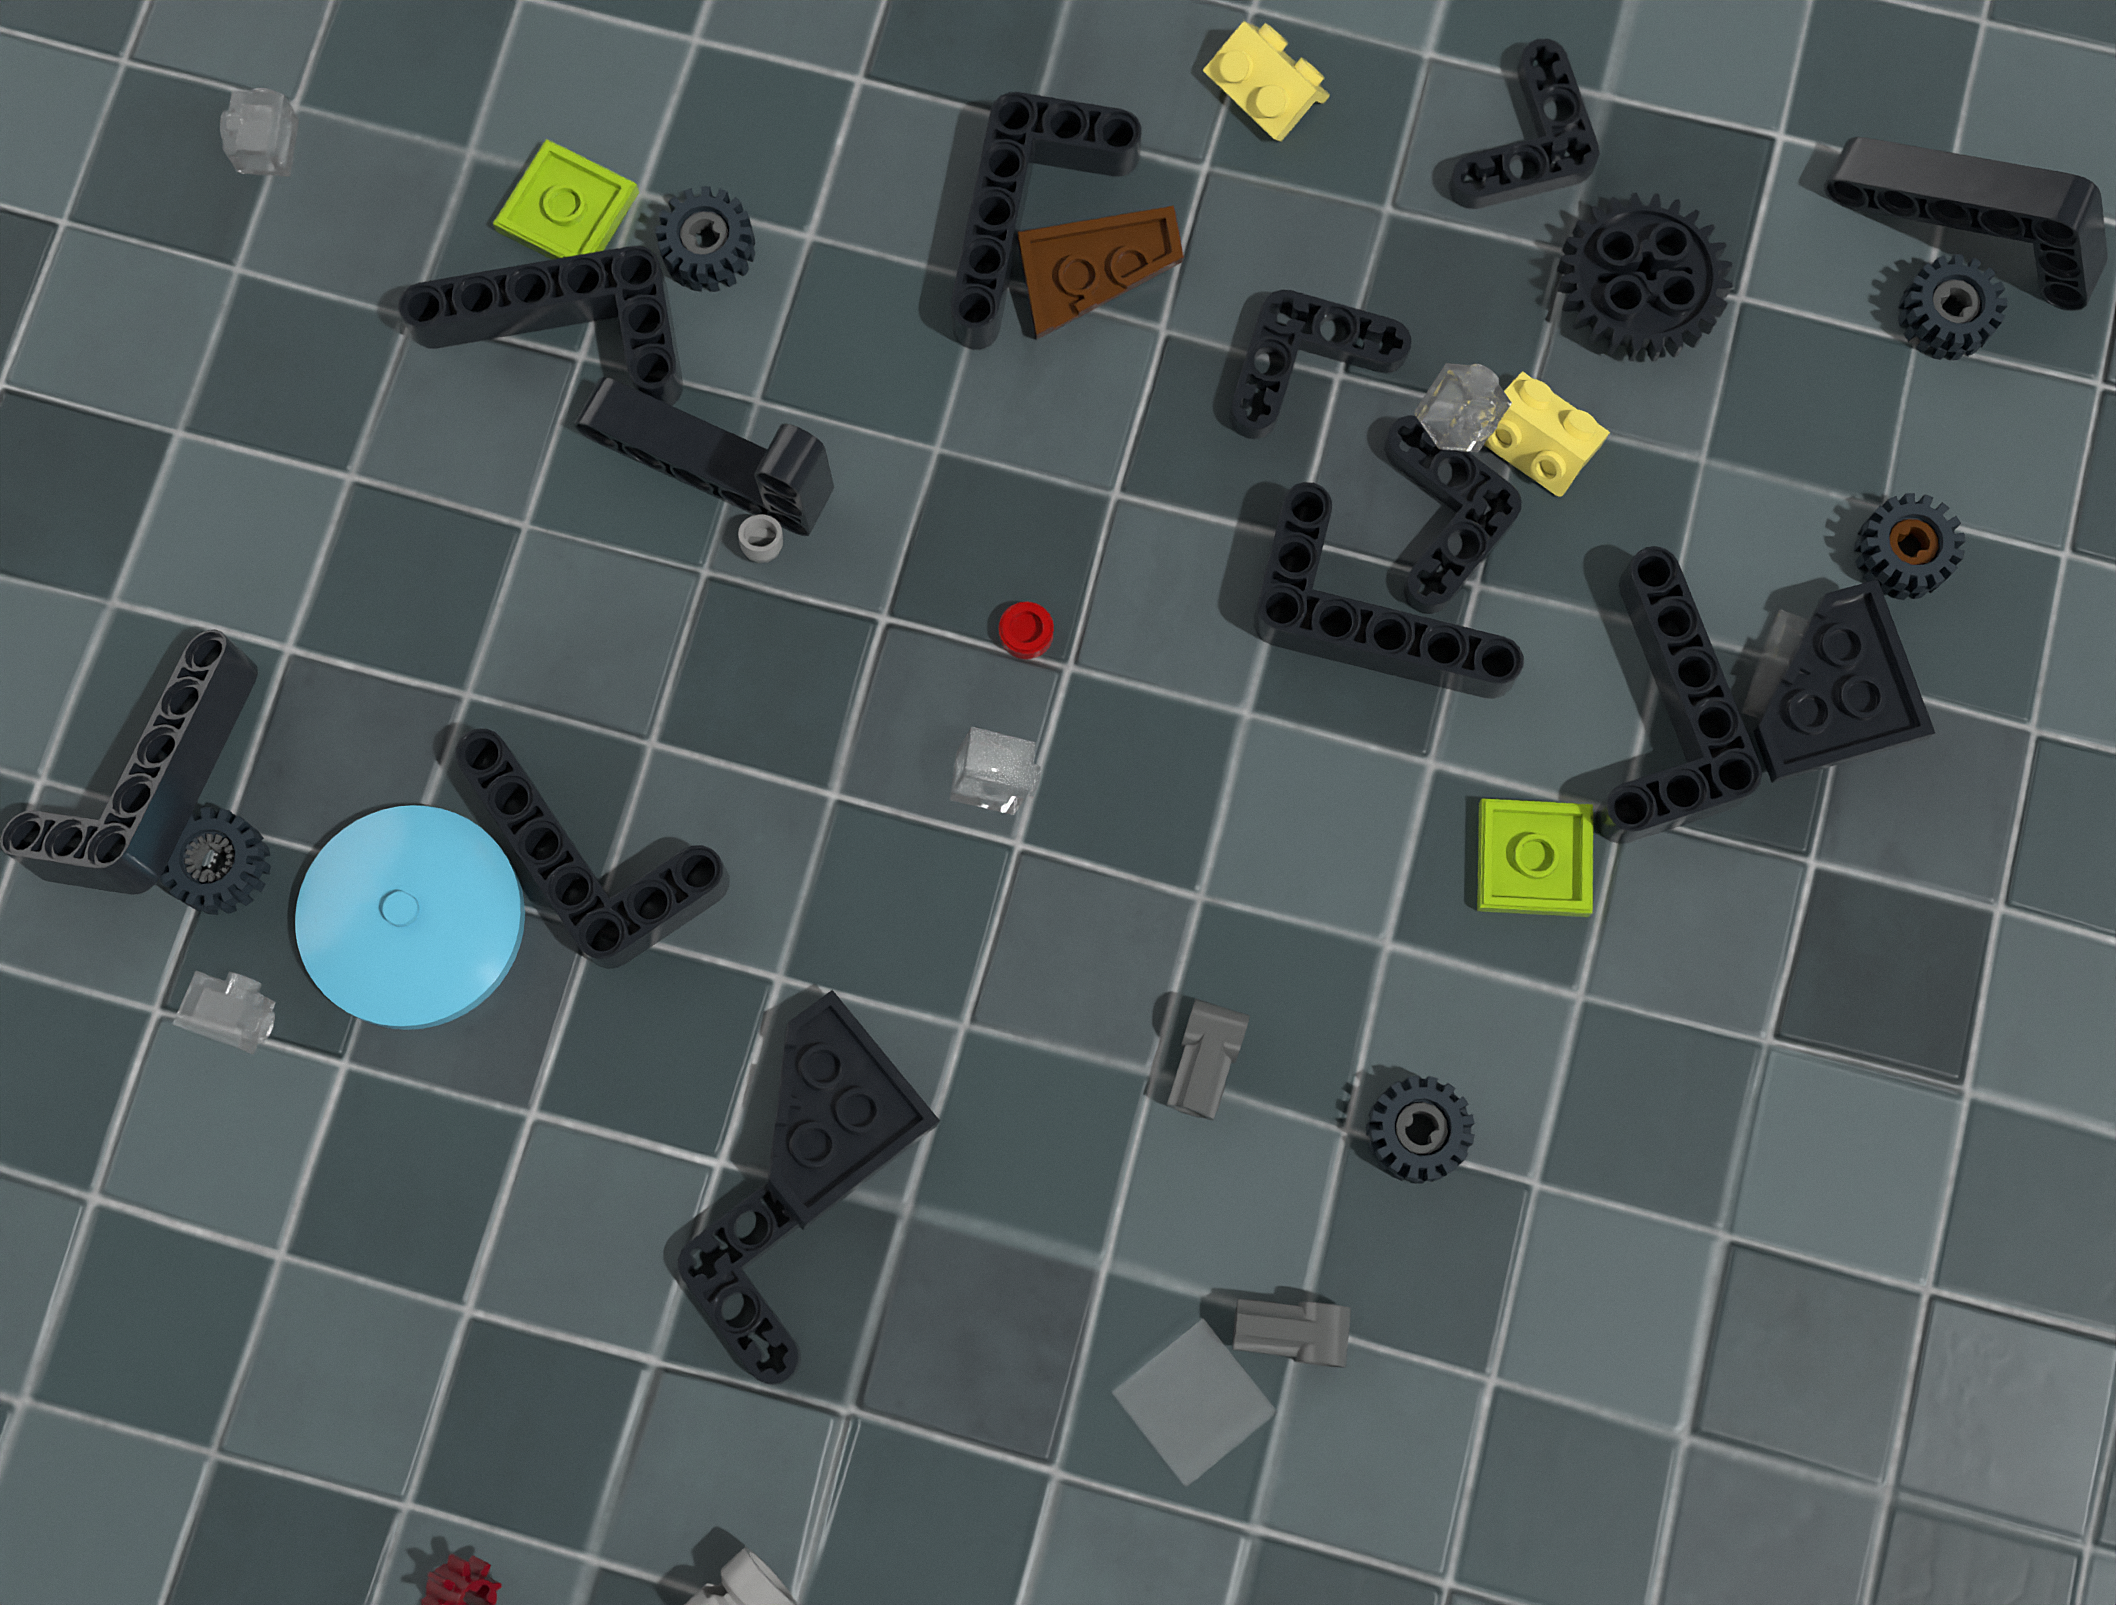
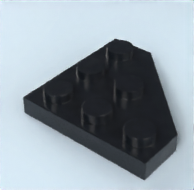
(1842, 689)
(837, 1111)

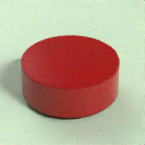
(1026, 630)

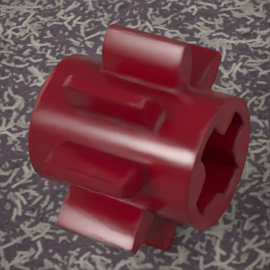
(461, 1583)

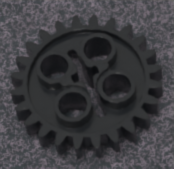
(1644, 277)

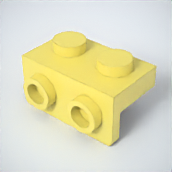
(1266, 79)
(1545, 435)

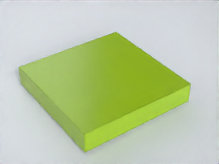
(565, 204)
(1535, 858)

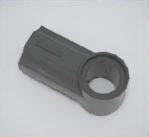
(1210, 1047)
(1307, 1332)

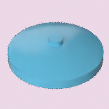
(410, 917)

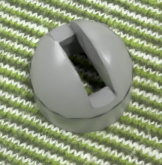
(764, 536)

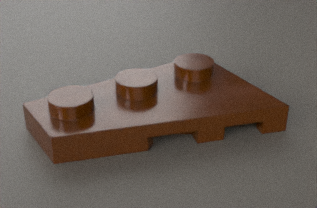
(1094, 261)

